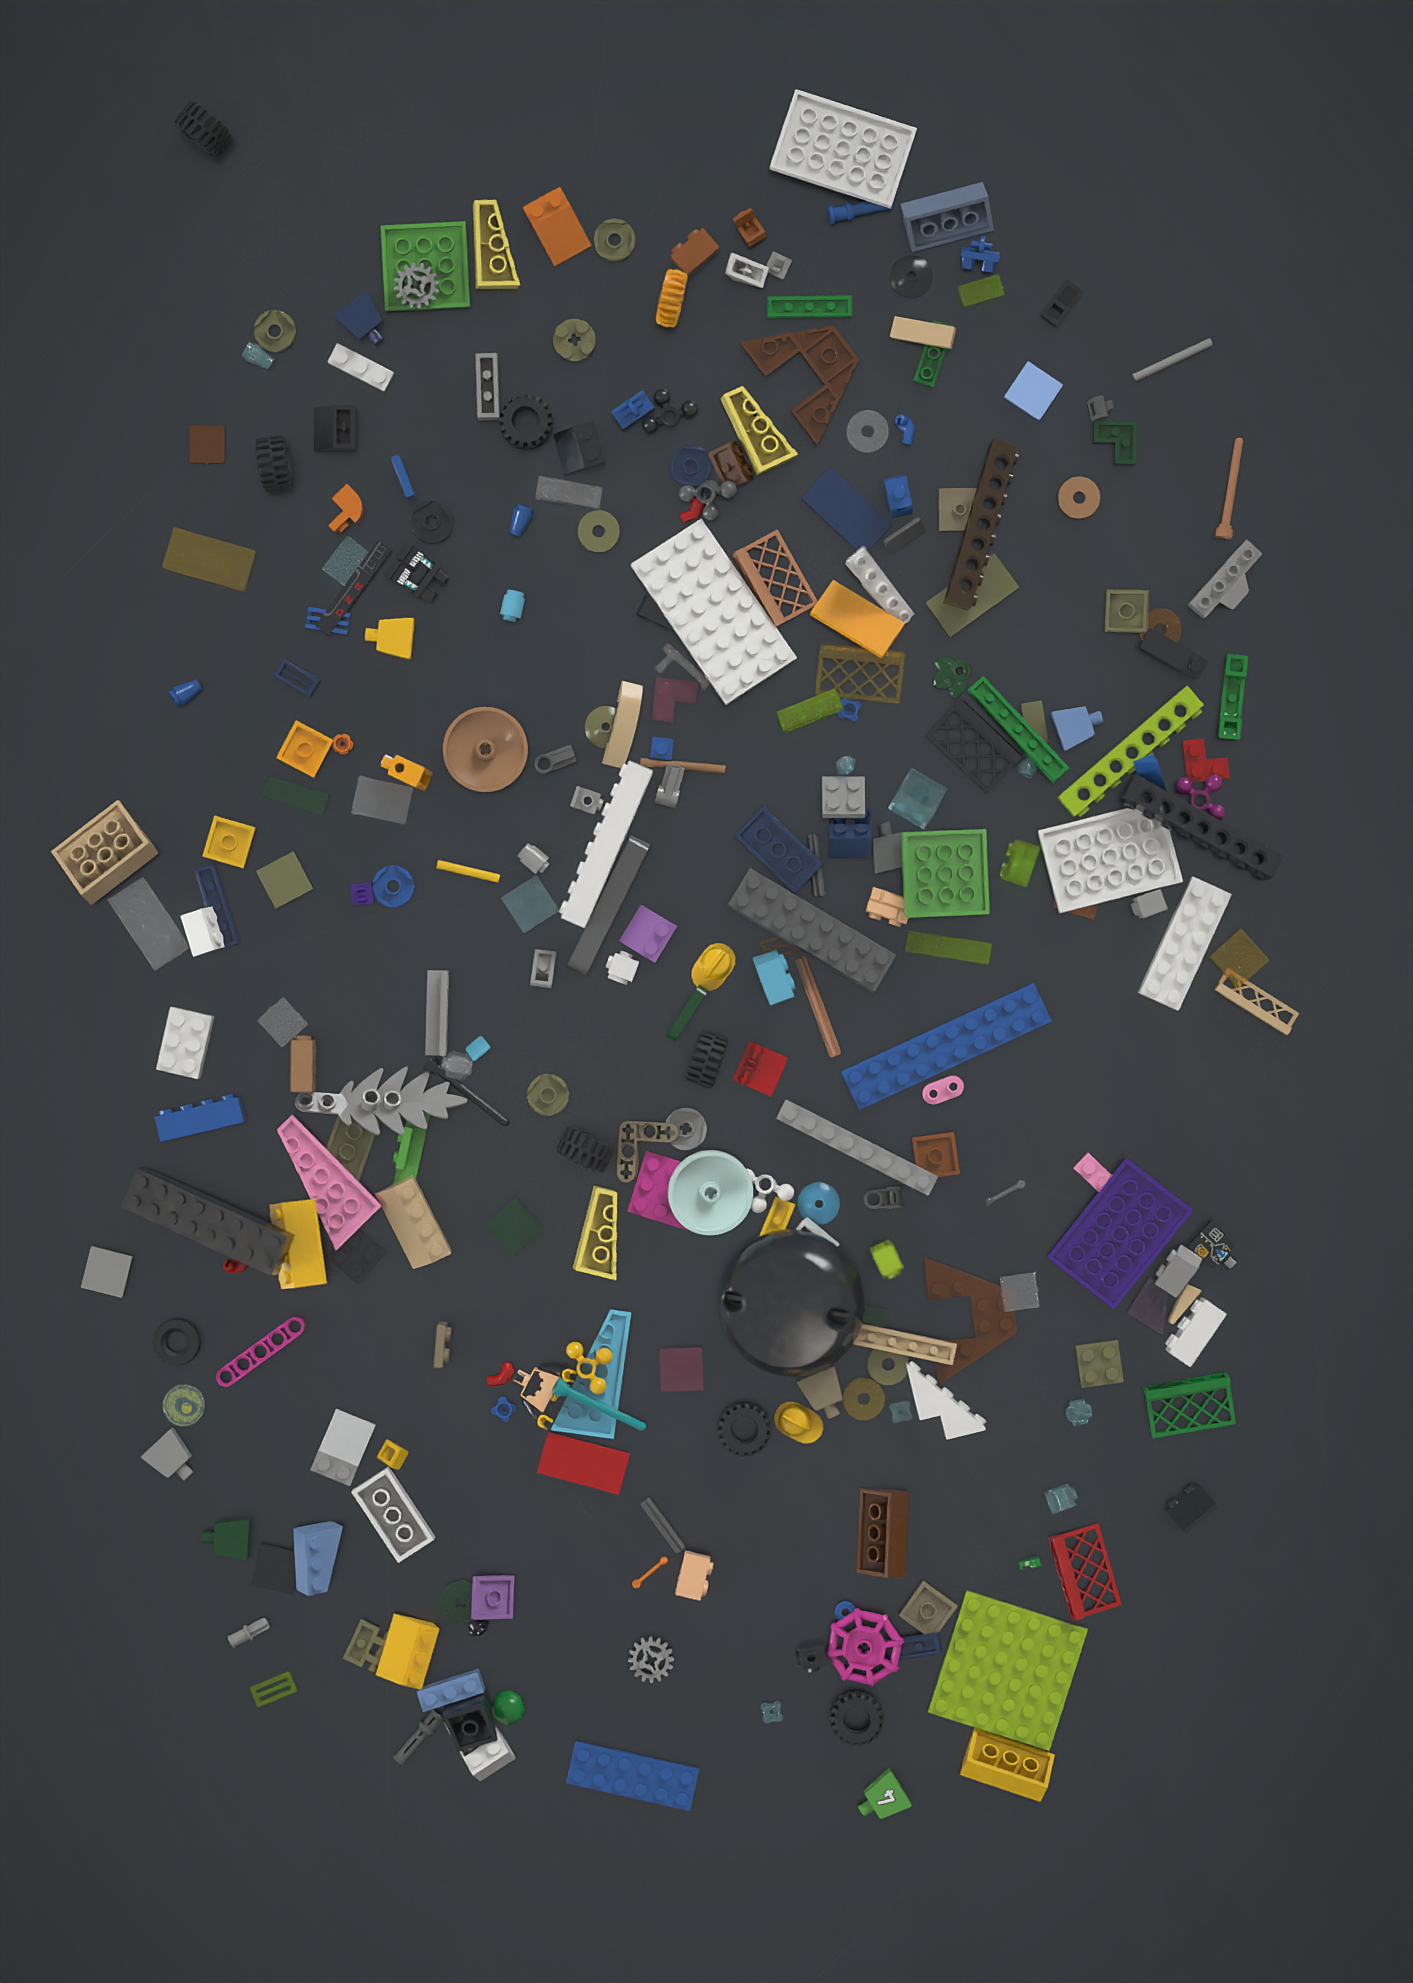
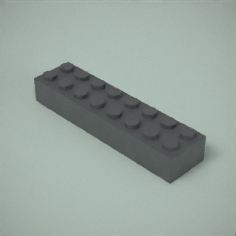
(811, 930)

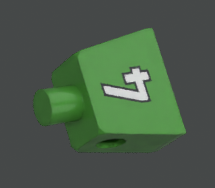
(884, 1796)

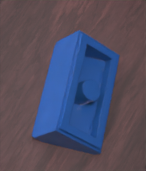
(1149, 770)

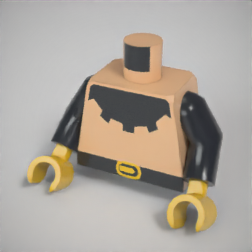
(538, 1387)

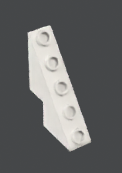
(878, 585)
(934, 1402)

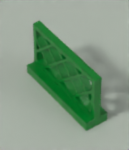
(1186, 1387)

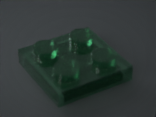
(513, 1226)

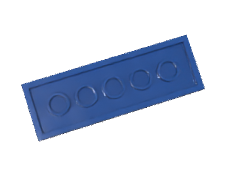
(632, 1775)

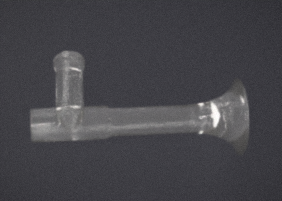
(673, 654)

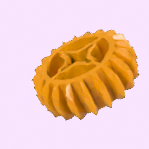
(671, 298)

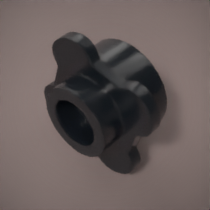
(478, 1627)

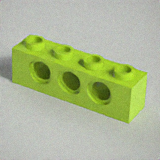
(886, 1259)

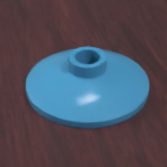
(815, 1192)

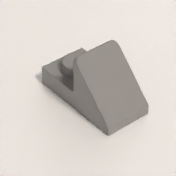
(543, 968)

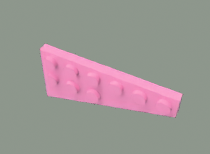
(338, 1195)

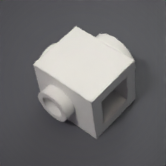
(622, 967)

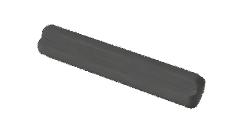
(817, 880)
(662, 1525)

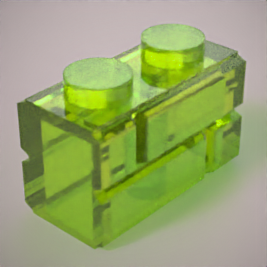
(1020, 862)

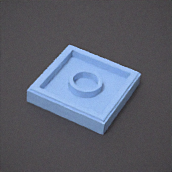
(1033, 391)

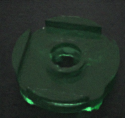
(448, 1601)

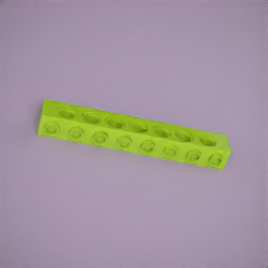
(1184, 698)

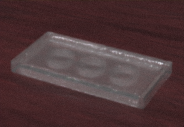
(149, 923)

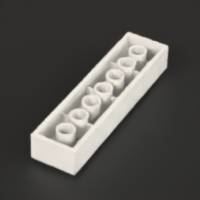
(607, 843)

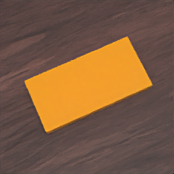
(857, 619)

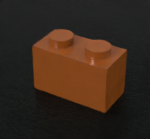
(694, 252)

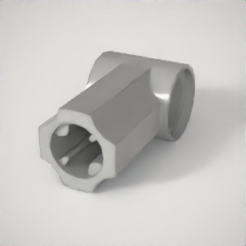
(669, 789)

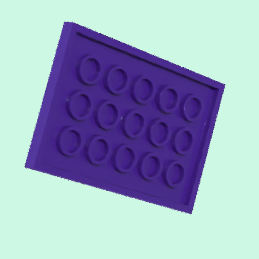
(1120, 1233)

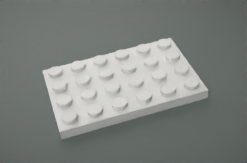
(843, 148)
(1108, 858)

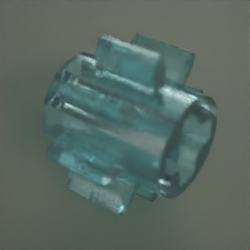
(1078, 1412)

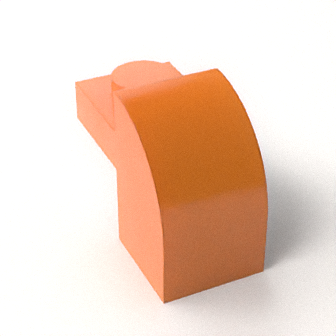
(351, 506)

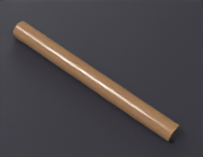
(689, 766)

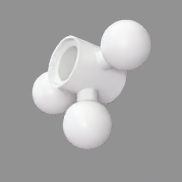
(759, 1204)

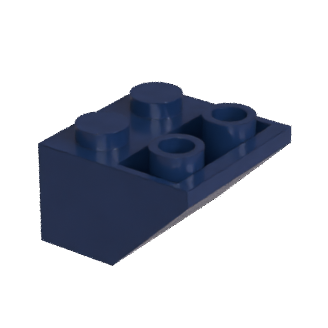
(851, 836)

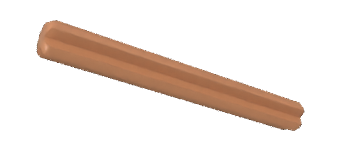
(818, 1006)

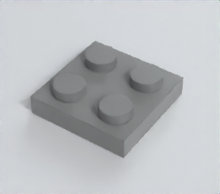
(843, 797)

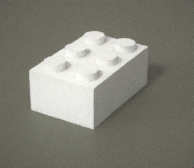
(185, 1042)
(1194, 1331)

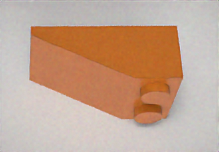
(557, 226)

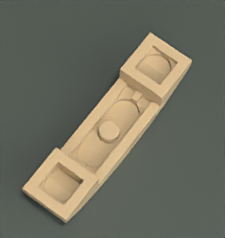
(624, 724)

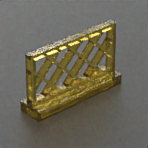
(860, 654)

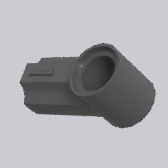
(557, 758)

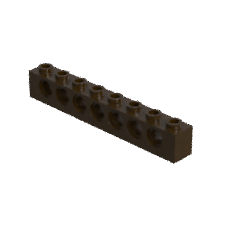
(955, 595)

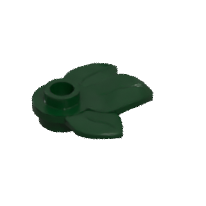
(949, 677)

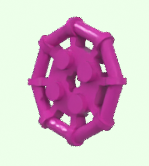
(874, 1640)

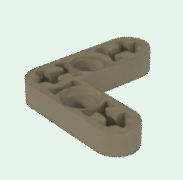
(639, 1135)

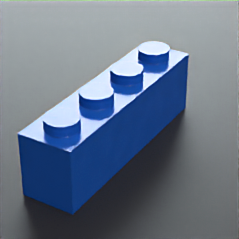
(199, 1119)

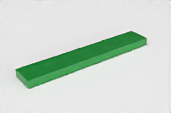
(1018, 729)

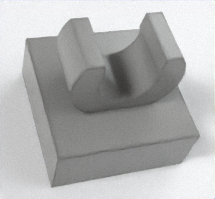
(778, 265)

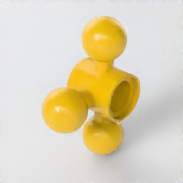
(603, 1357)

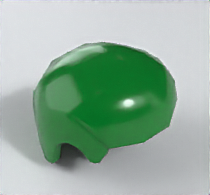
(508, 1707)

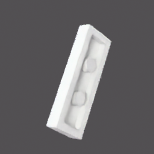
(360, 367)

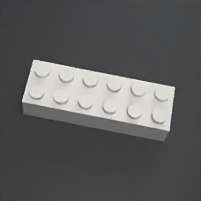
(1184, 943)

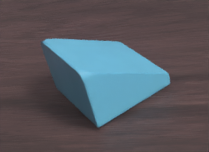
(478, 1048)

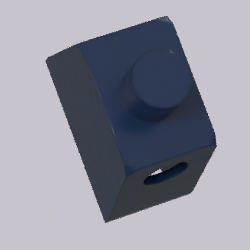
(361, 318)

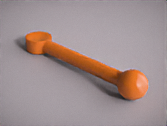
(637, 1582)

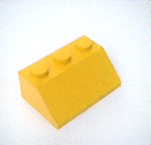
(407, 1651)

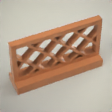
(759, 588)

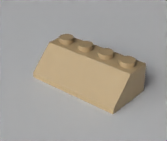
(413, 1222)

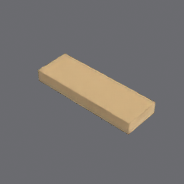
(923, 332)

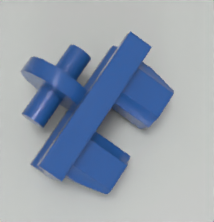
(989, 257)
(632, 409)

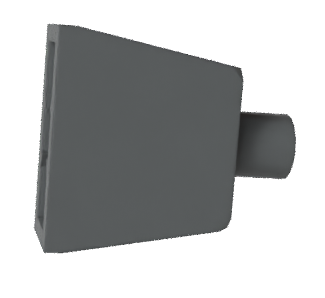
(887, 849)

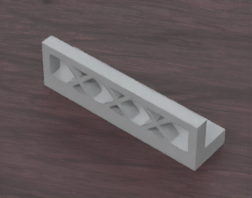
(437, 1012)

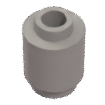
(533, 858)

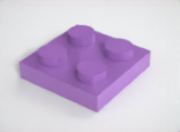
(492, 1597)

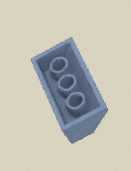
(947, 217)

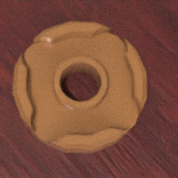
(1082, 485)

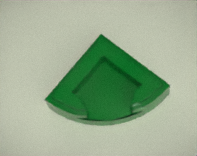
(1032, 1562)

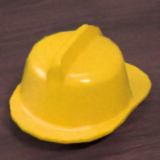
(713, 966)
(798, 1422)

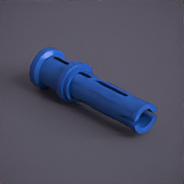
(849, 210)

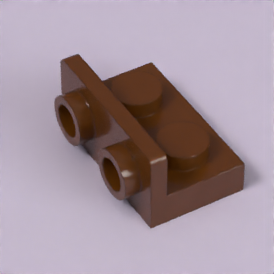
(731, 464)

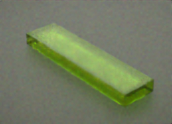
(948, 947)

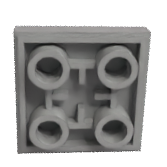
(106, 1271)

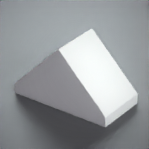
(746, 271)

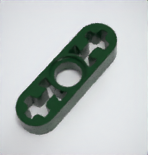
(687, 1012)

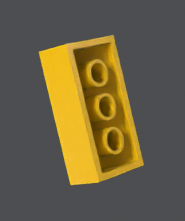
(304, 1259)
(1007, 1764)

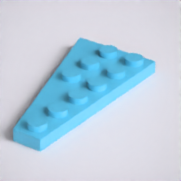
(580, 1418)

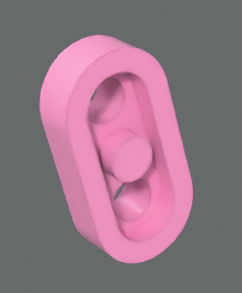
(943, 1090)

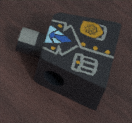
(1212, 1245)

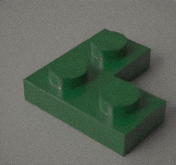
(1123, 435)

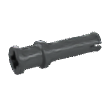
(426, 1728)

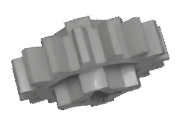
(408, 291)
(660, 1655)

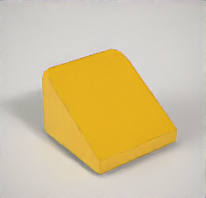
(392, 1455)

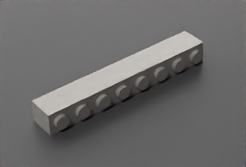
(857, 1147)

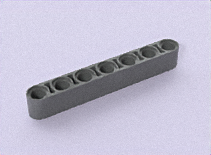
(608, 905)

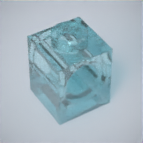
(1061, 1498)

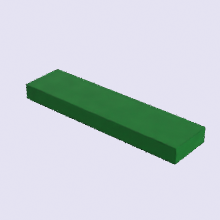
(809, 307)

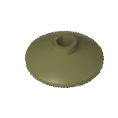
(594, 724)

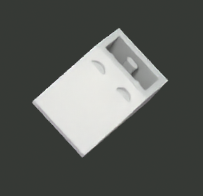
(488, 1757)

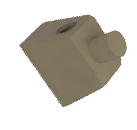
(822, 1390)

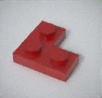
(1196, 765)

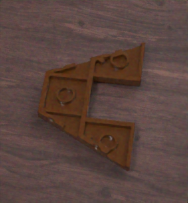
(827, 356)
(990, 1321)

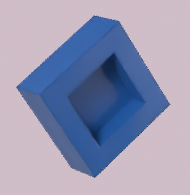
(662, 748)

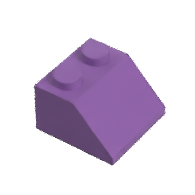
(648, 933)

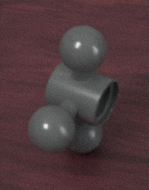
(710, 511)

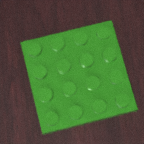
(437, 246)
(945, 873)

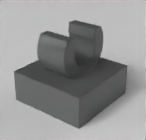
(1099, 408)

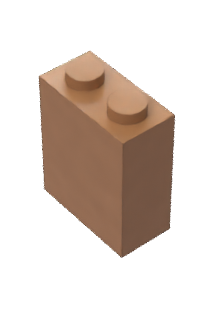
(303, 1064)

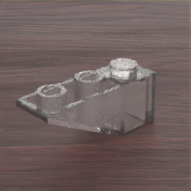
(568, 492)

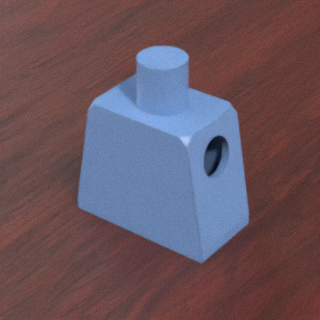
(1075, 725)

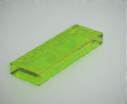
(810, 710)

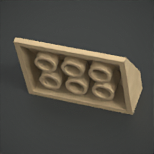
(104, 852)

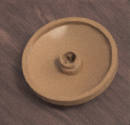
(485, 749)

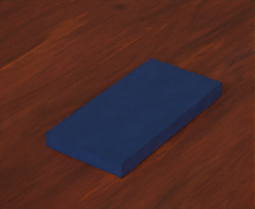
(846, 510)
(779, 849)

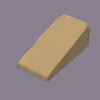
(1183, 1301)

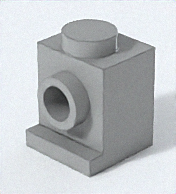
(578, 800)

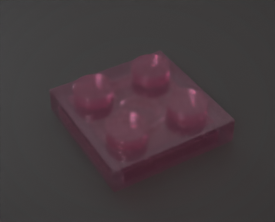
(681, 1369)

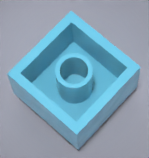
(772, 973)

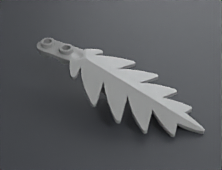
(384, 1103)

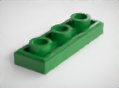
(928, 365)

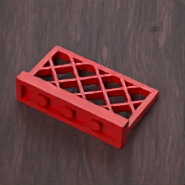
(1068, 1579)

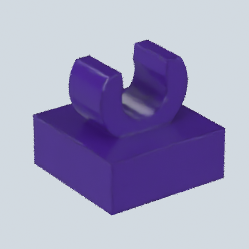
(362, 894)

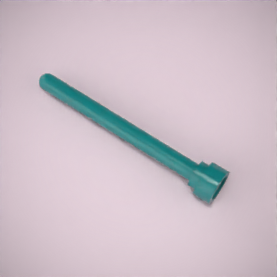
(561, 1388)

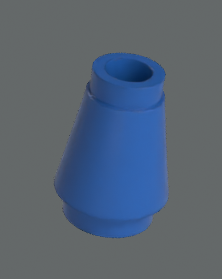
(520, 519)
(183, 693)

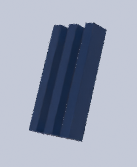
(312, 687)

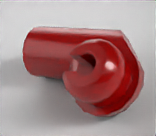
(694, 512)
(234, 1266)
(503, 1377)

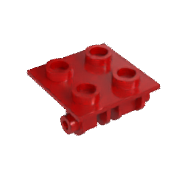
(760, 1068)

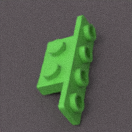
(410, 1150)

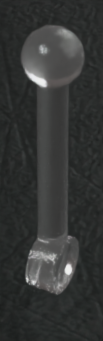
(1020, 1184)

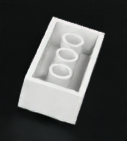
(393, 1514)

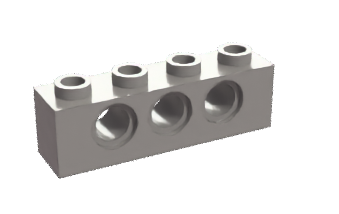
(1224, 579)

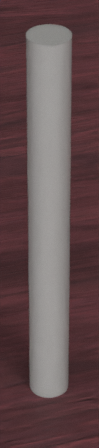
(1172, 359)

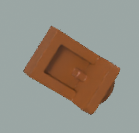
(749, 227)

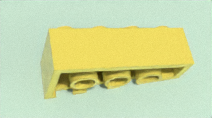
(491, 249)
(756, 432)
(598, 1239)

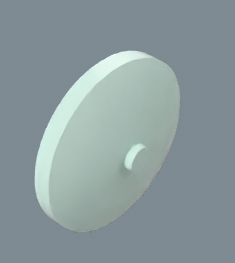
(710, 1192)

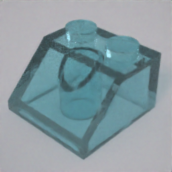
(917, 798)

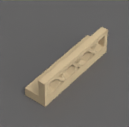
(1256, 1009)

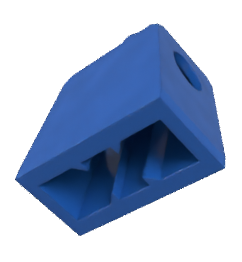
(898, 496)

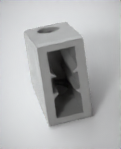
(169, 1455)

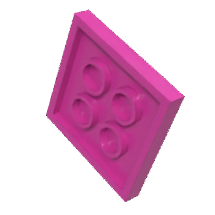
(651, 1190)

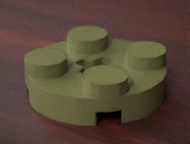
(580, 329)

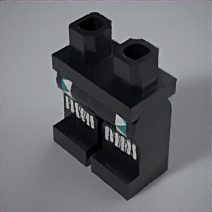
(422, 575)

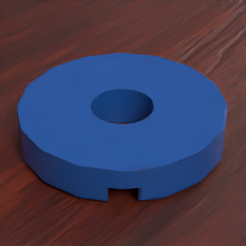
(405, 882)

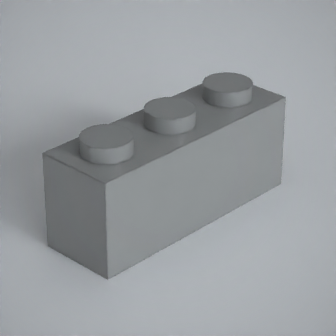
(487, 386)

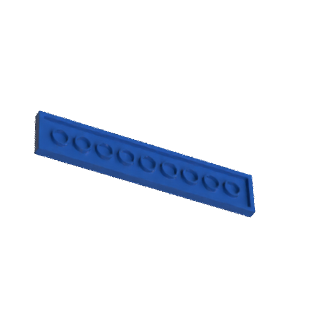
(946, 1046)

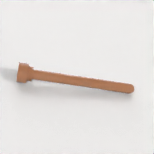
(1224, 530)

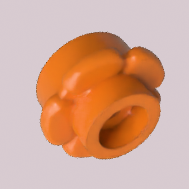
(337, 744)

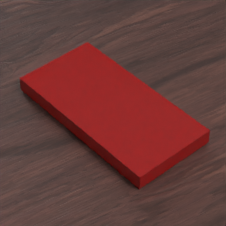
(583, 1462)

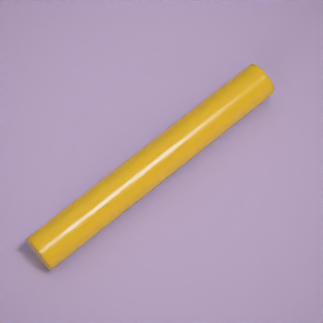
(468, 871)

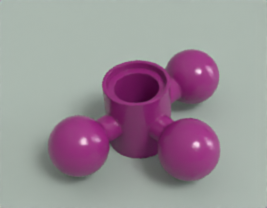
(1213, 784)

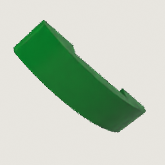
(1232, 696)

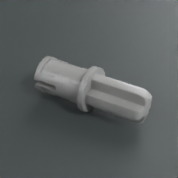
(248, 1632)

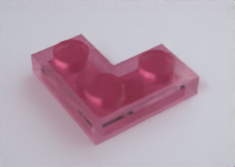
(669, 691)

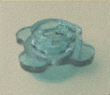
(845, 765)
(904, 1406)
(776, 1716)

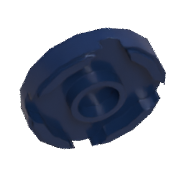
(690, 466)

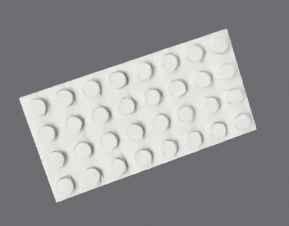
(713, 611)

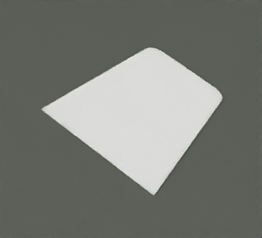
(1236, 593)

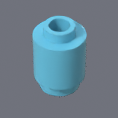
(512, 605)

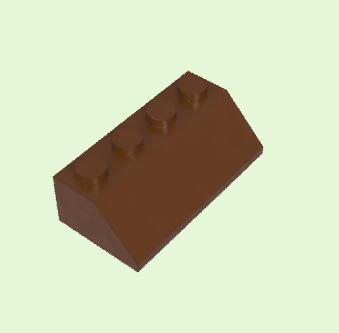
(882, 1532)

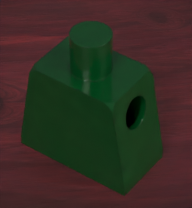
(230, 1538)

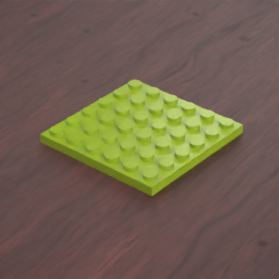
(1007, 1670)

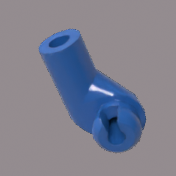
(907, 427)

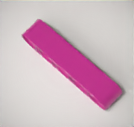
(250, 1354)

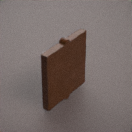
(207, 444)

